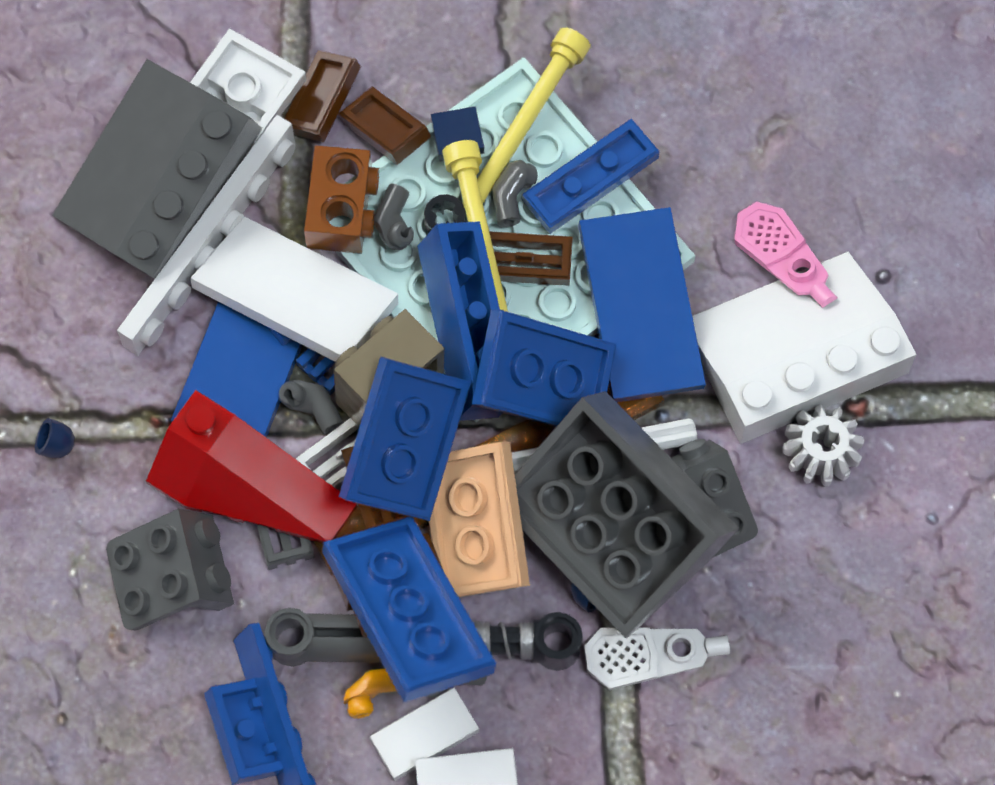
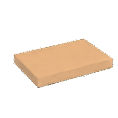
(479, 522)

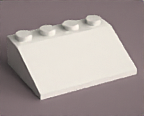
(788, 354)

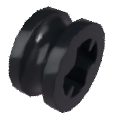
(442, 203)

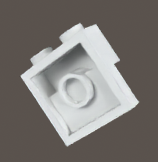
(249, 79)

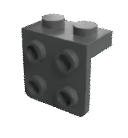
(715, 474)
(169, 568)

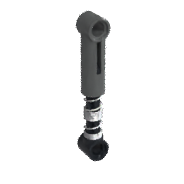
(340, 639)

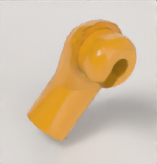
(359, 694)

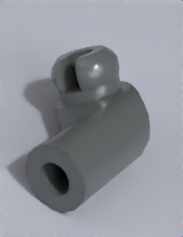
(507, 187)
(388, 220)
(312, 400)

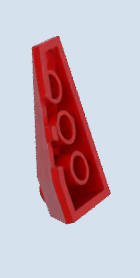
(232, 470)

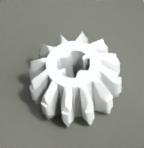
(836, 436)

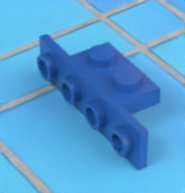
(255, 720)

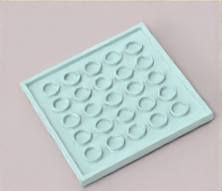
(548, 145)

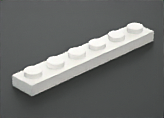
(173, 282)

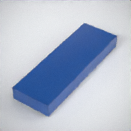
(590, 176)

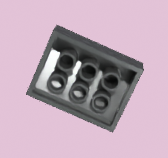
(156, 168)
(617, 512)

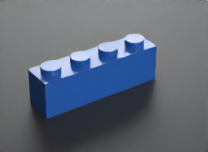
(460, 300)

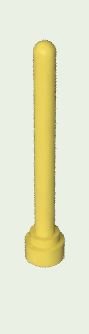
(567, 50)
(463, 161)

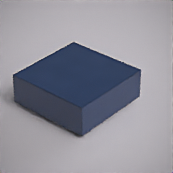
(456, 126)

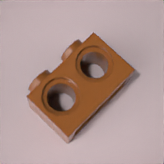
(331, 199)

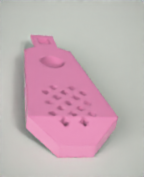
(780, 248)

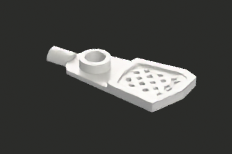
(656, 653)

